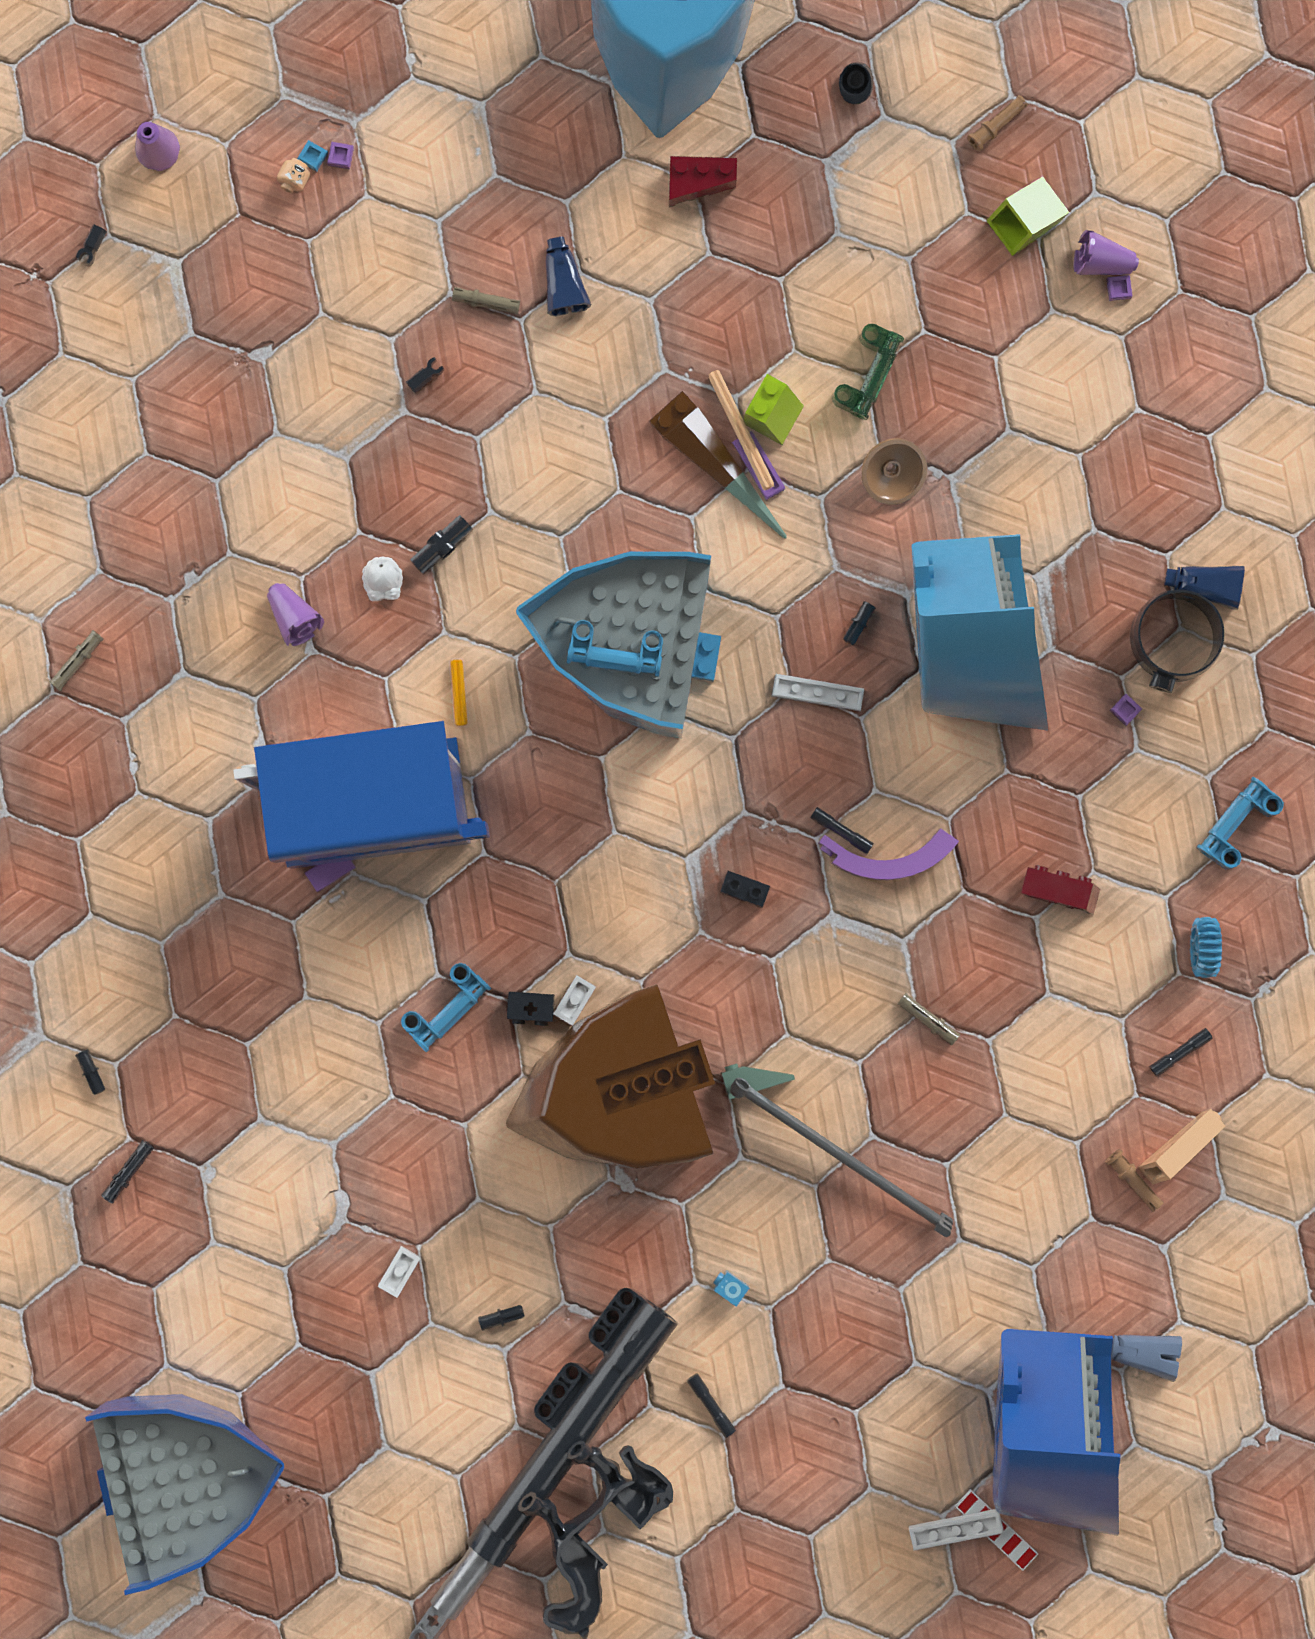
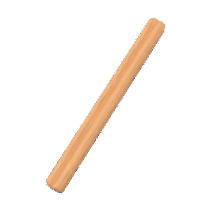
(741, 430)

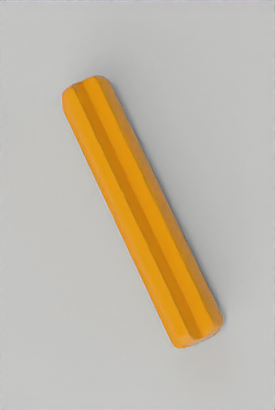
(459, 692)

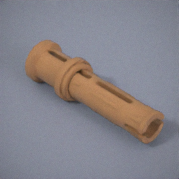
(990, 128)
(1127, 1172)

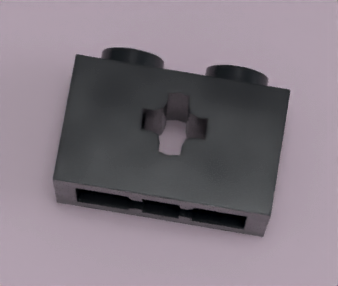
(745, 889)
(543, 1002)

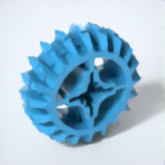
(1205, 947)

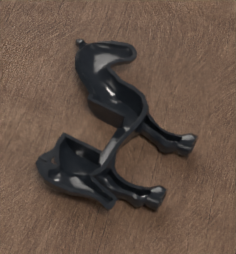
(571, 1553)

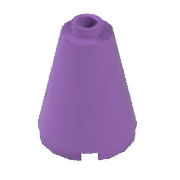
(156, 146)
(1103, 256)
(293, 615)

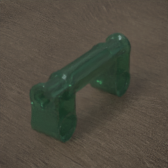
(876, 375)

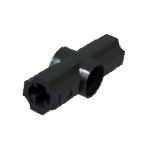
(441, 544)

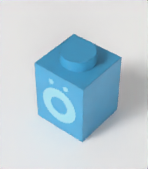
(730, 1287)

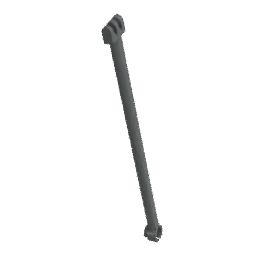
(942, 1222)

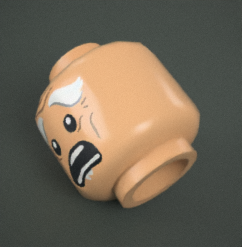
(293, 175)

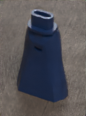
(563, 280)
(1217, 583)

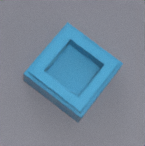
(313, 155)

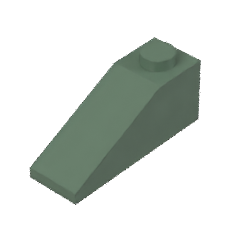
(757, 1078)

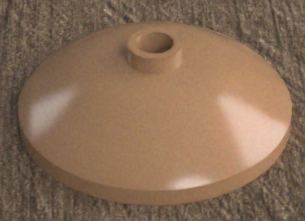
(899, 482)

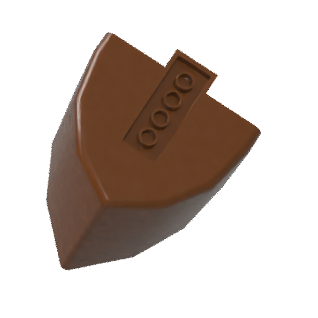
(618, 1089)

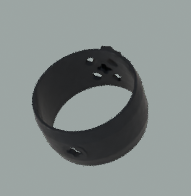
(1162, 679)

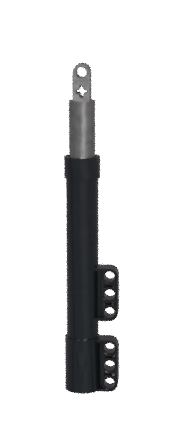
(573, 1418)

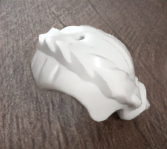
(382, 579)

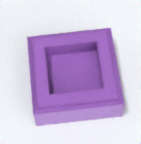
(340, 155)
(1119, 288)
(1125, 709)

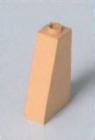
(1182, 1147)

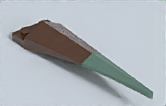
(690, 433)

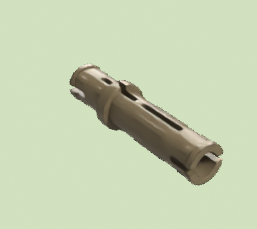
(480, 299)
(76, 660)
(950, 1036)

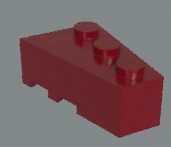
(700, 177)
(1061, 889)

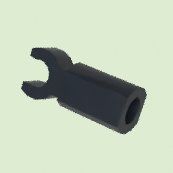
(92, 243)
(424, 376)

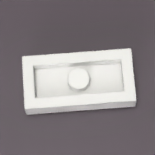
(574, 1000)
(399, 1271)

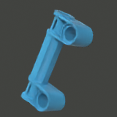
(612, 658)
(1233, 818)
(451, 1012)

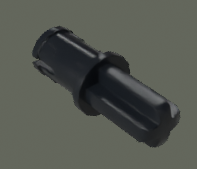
(859, 623)
(90, 1072)
(501, 1317)

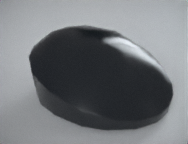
(856, 83)

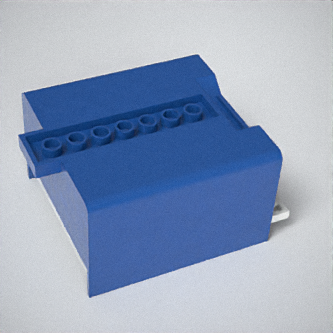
(361, 795)

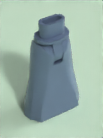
(1149, 1353)

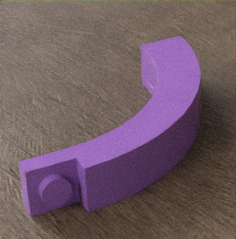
(899, 868)

